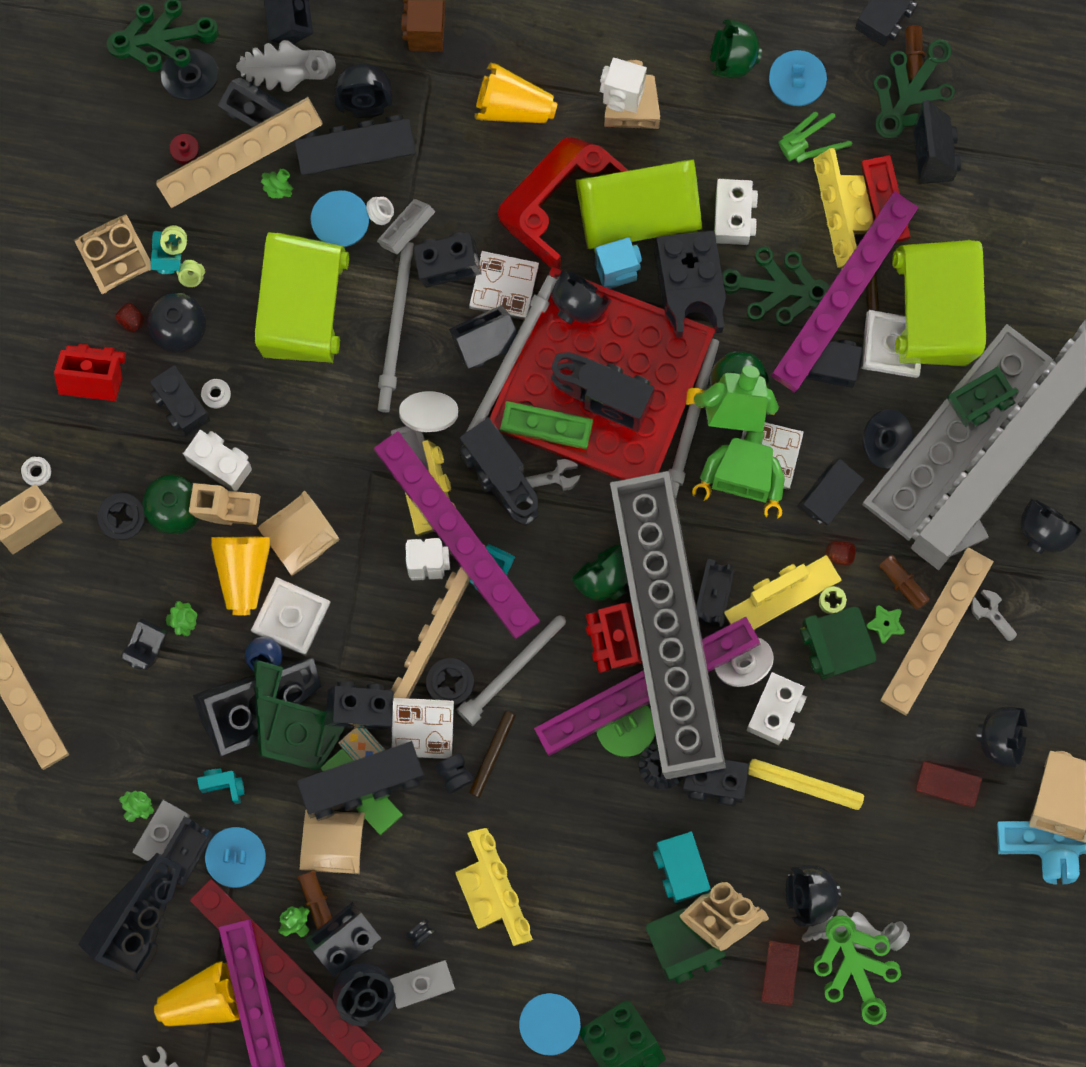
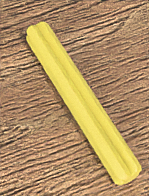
(805, 784)

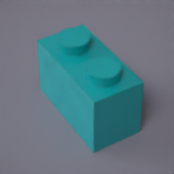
(682, 867)

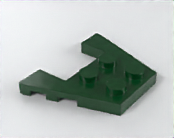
(289, 729)

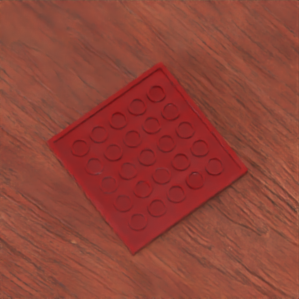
(639, 342)

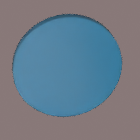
(797, 78)
(340, 218)
(235, 857)
(549, 1024)

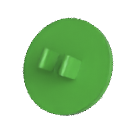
(629, 734)

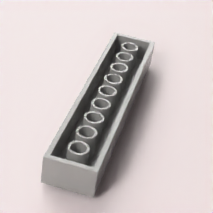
(1004, 454)
(667, 625)

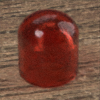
(130, 317)
(841, 552)

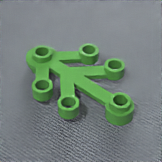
(855, 963)

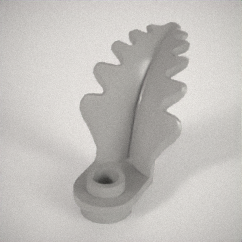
(286, 65)
(895, 932)

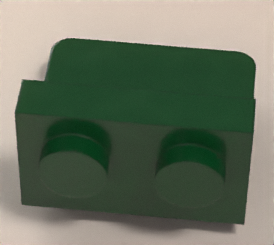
(837, 642)
(681, 948)
(622, 1039)

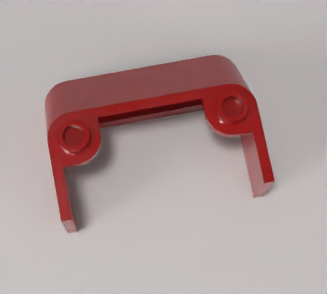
(521, 209)

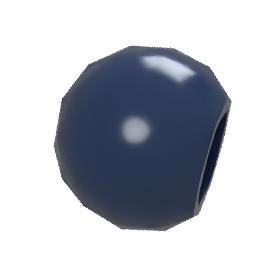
(263, 650)

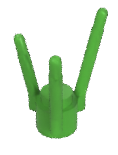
(794, 143)

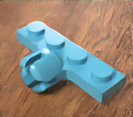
(1057, 852)

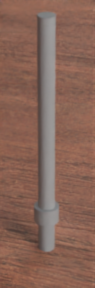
(538, 305)
(388, 381)
(676, 473)

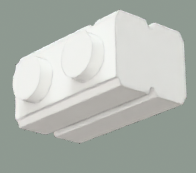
(427, 559)

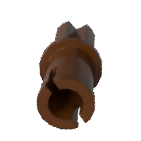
(914, 50)
(904, 582)
(315, 898)

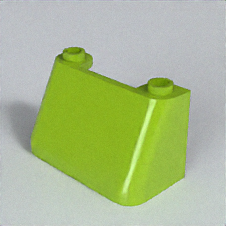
(640, 203)
(299, 298)
(942, 303)

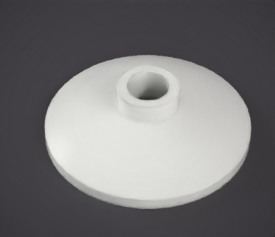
(758, 663)

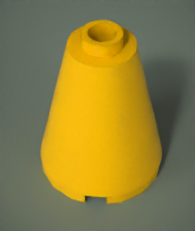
(513, 99)
(241, 570)
(200, 1000)

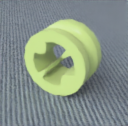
(178, 231)
(839, 594)

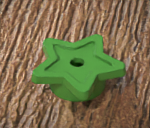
(886, 631)

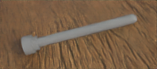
(471, 710)

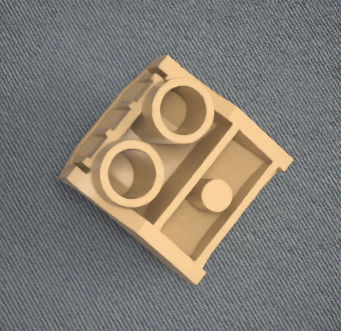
(113, 253)
(299, 533)
(332, 843)
(723, 916)

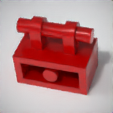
(89, 372)
(619, 634)

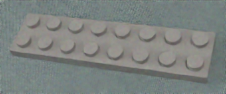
(945, 445)

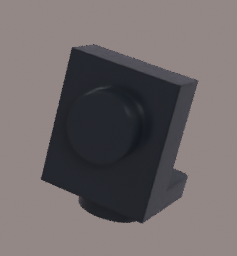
(144, 645)

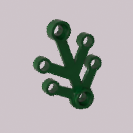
(158, 37)
(909, 93)
(780, 288)

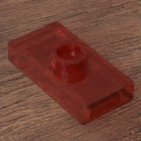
(948, 784)
(780, 973)

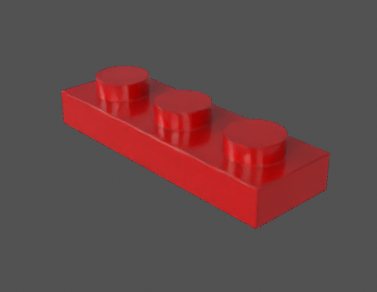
(881, 184)

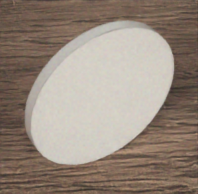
(428, 411)

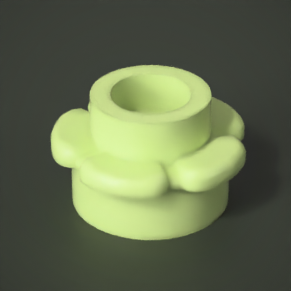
(190, 279)

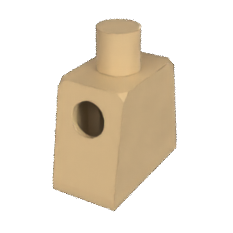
(648, 111)

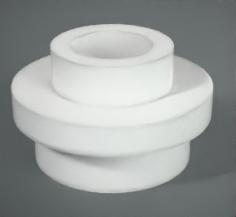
(380, 210)
(215, 402)
(32, 463)

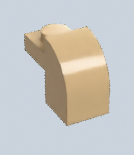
(222, 506)

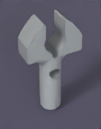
(554, 476)
(993, 614)

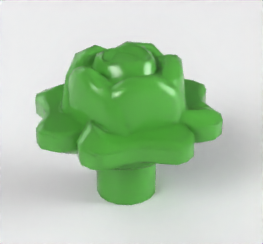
(276, 184)
(182, 618)
(136, 805)
(294, 921)

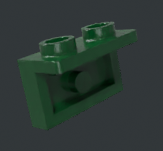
(983, 396)

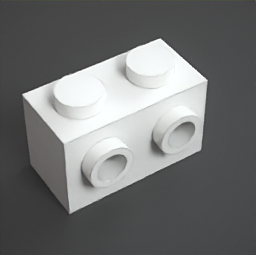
(623, 85)
(733, 211)
(217, 460)
(776, 709)

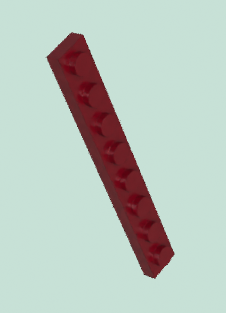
(291, 980)

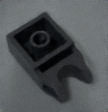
(690, 289)
(605, 389)
(498, 470)

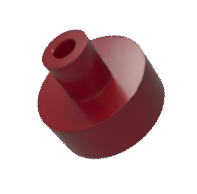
(184, 149)

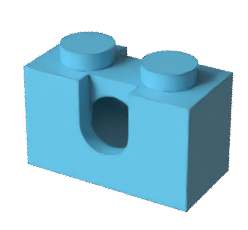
(617, 263)

